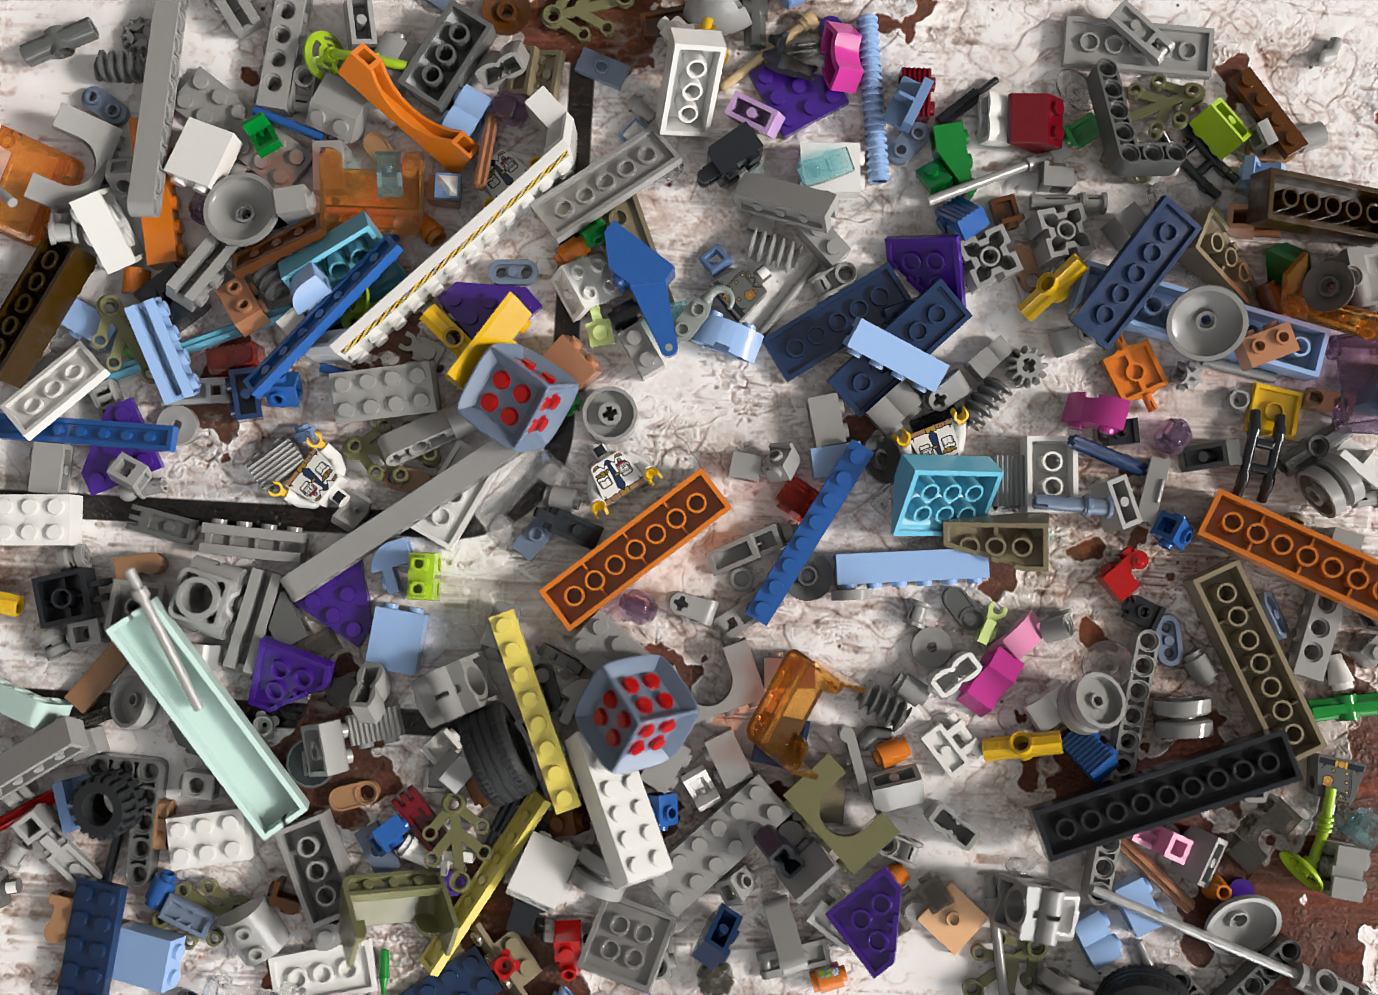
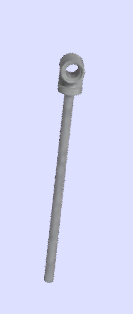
(1300, 975)

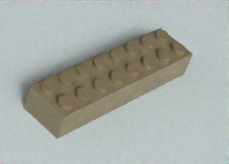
(1252, 655)

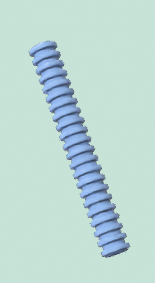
(873, 99)

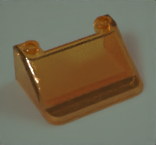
(350, 191)
(29, 220)

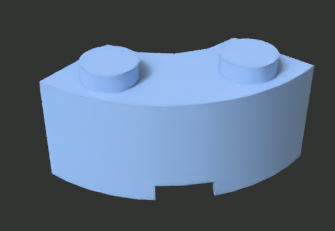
(729, 337)

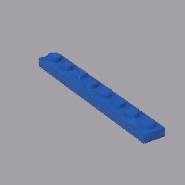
(322, 316)
(99, 434)
(809, 532)

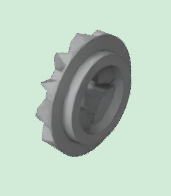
(130, 41)

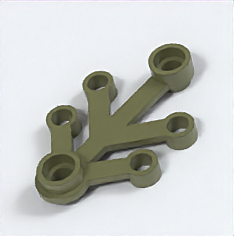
(583, 10)
(1163, 105)
(124, 336)
(366, 448)
(456, 836)
(194, 896)
(1012, 964)

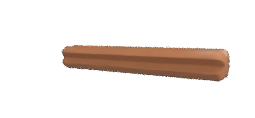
(485, 152)
(1157, 875)

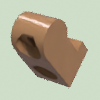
(1320, 400)
(143, 563)
(57, 929)

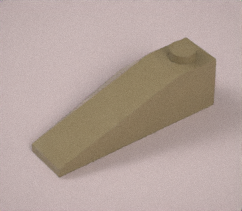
(1215, 257)
(1004, 538)

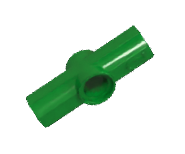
(1344, 706)

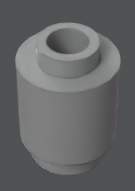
(562, 497)
(1200, 666)
(910, 689)

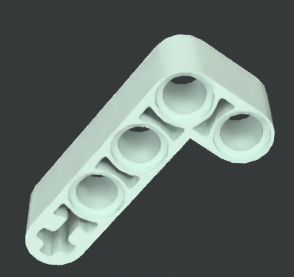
(30, 707)

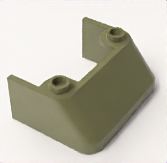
(396, 898)

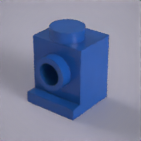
(388, 834)

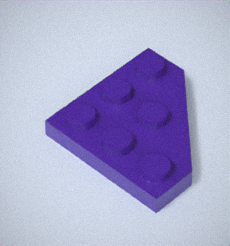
(797, 99)
(928, 258)
(476, 302)
(99, 457)
(343, 604)
(286, 674)
(871, 921)

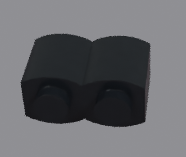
(778, 851)

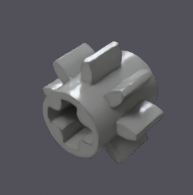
(1185, 375)

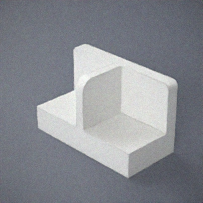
(1361, 460)

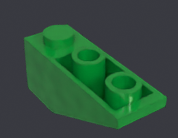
(950, 149)

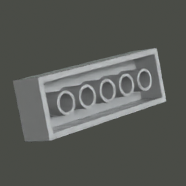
(718, 843)

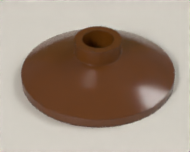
(495, 9)

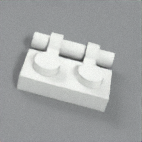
(944, 748)
(822, 923)

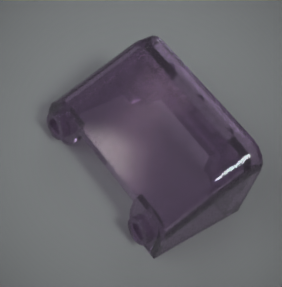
(1358, 383)

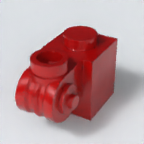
(1117, 576)
(567, 947)

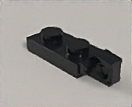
(570, 526)

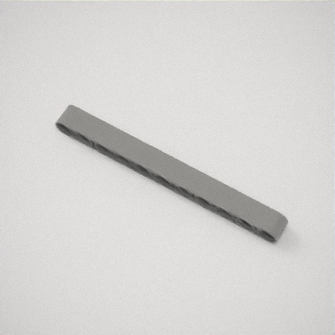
(157, 108)
(396, 519)
(1128, 753)

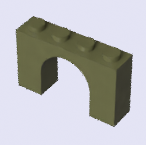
(852, 849)

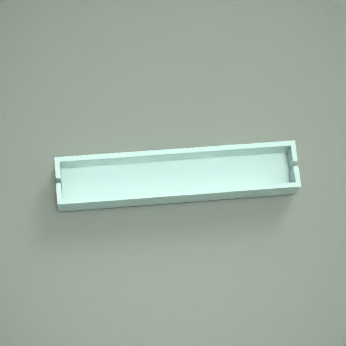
(217, 731)

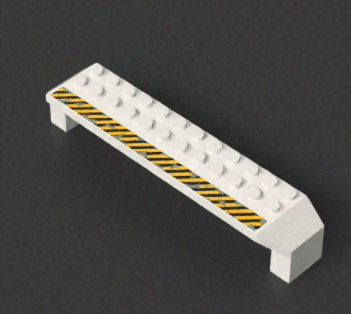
(465, 247)

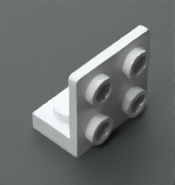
(584, 285)

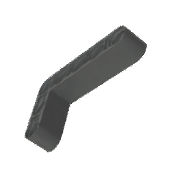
(1117, 133)
(141, 832)
(1261, 978)

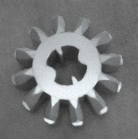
(1030, 376)

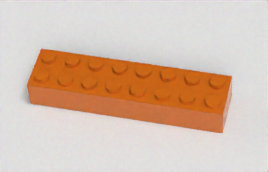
(635, 549)
(1291, 552)

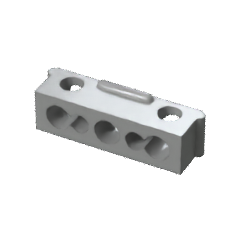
(1152, 489)

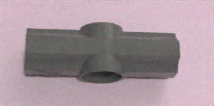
(756, 33)
(59, 42)
(1302, 454)

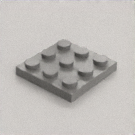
(627, 943)

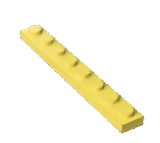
(535, 711)
(489, 876)

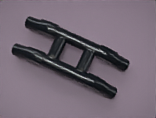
(1196, 174)
(1253, 442)

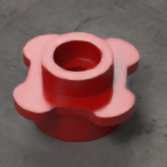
(504, 972)

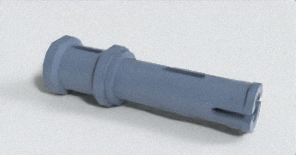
(1084, 505)

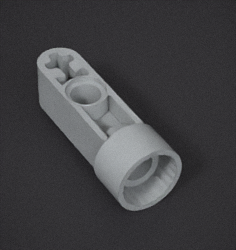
(424, 435)

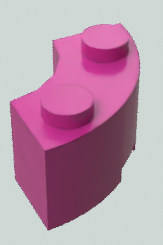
(841, 57)
(1101, 413)
(996, 676)

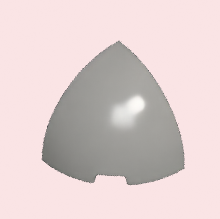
(727, 15)

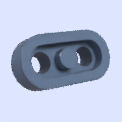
(104, 105)
(910, 144)
(514, 270)
(1273, 614)
(1170, 639)

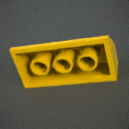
(501, 327)

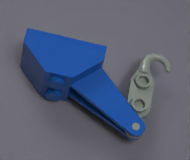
(647, 276)

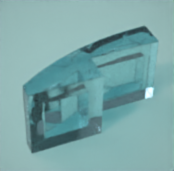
(825, 167)
(389, 174)

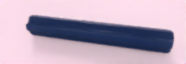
(1107, 455)

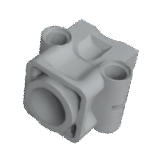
(1364, 265)
(227, 587)
(455, 689)
(1036, 909)

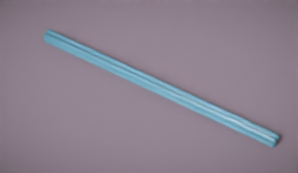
(200, 342)

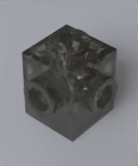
(722, 972)

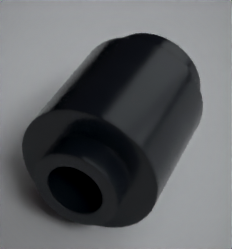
(625, 315)

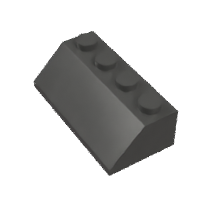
(447, 57)

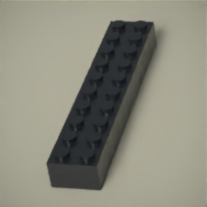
(1165, 793)

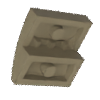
(543, 69)
(831, 804)

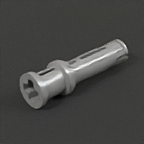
(1090, 202)

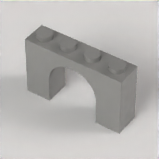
(100, 139)
(745, 685)

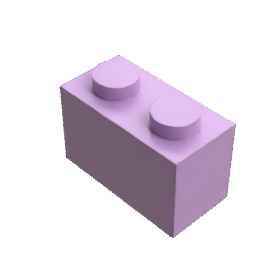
(758, 115)

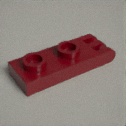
(418, 816)

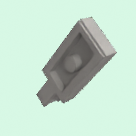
(68, 858)

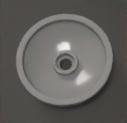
(230, 203)
(1207, 339)
(1245, 920)

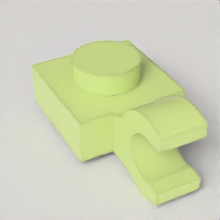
(600, 330)
(987, 630)

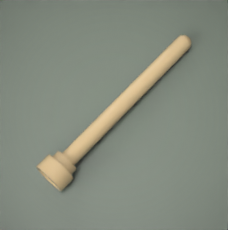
(805, 23)

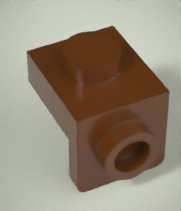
(1006, 211)
(569, 822)
(285, 901)

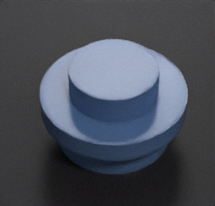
(304, 431)

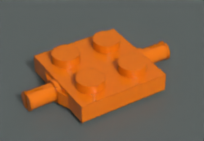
(1135, 372)

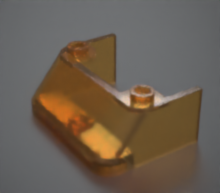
(1345, 320)
(788, 705)

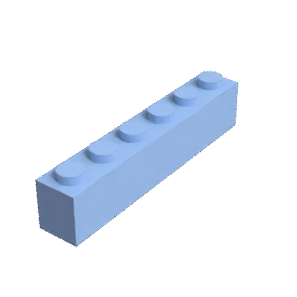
(908, 566)

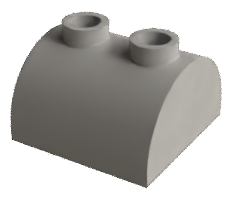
(326, 748)
(254, 930)

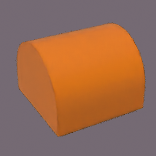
(134, 278)

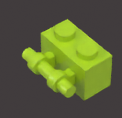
(1220, 128)

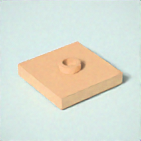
(954, 923)

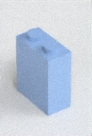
(398, 638)
(148, 957)

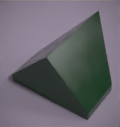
(1280, 259)

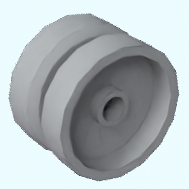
(603, 402)
(1331, 485)
(1091, 703)
(135, 705)
(1183, 719)
(593, 875)
(1059, 983)

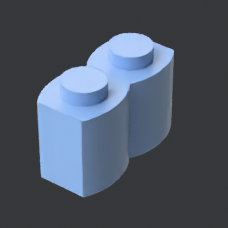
(468, 111)
(1095, 938)

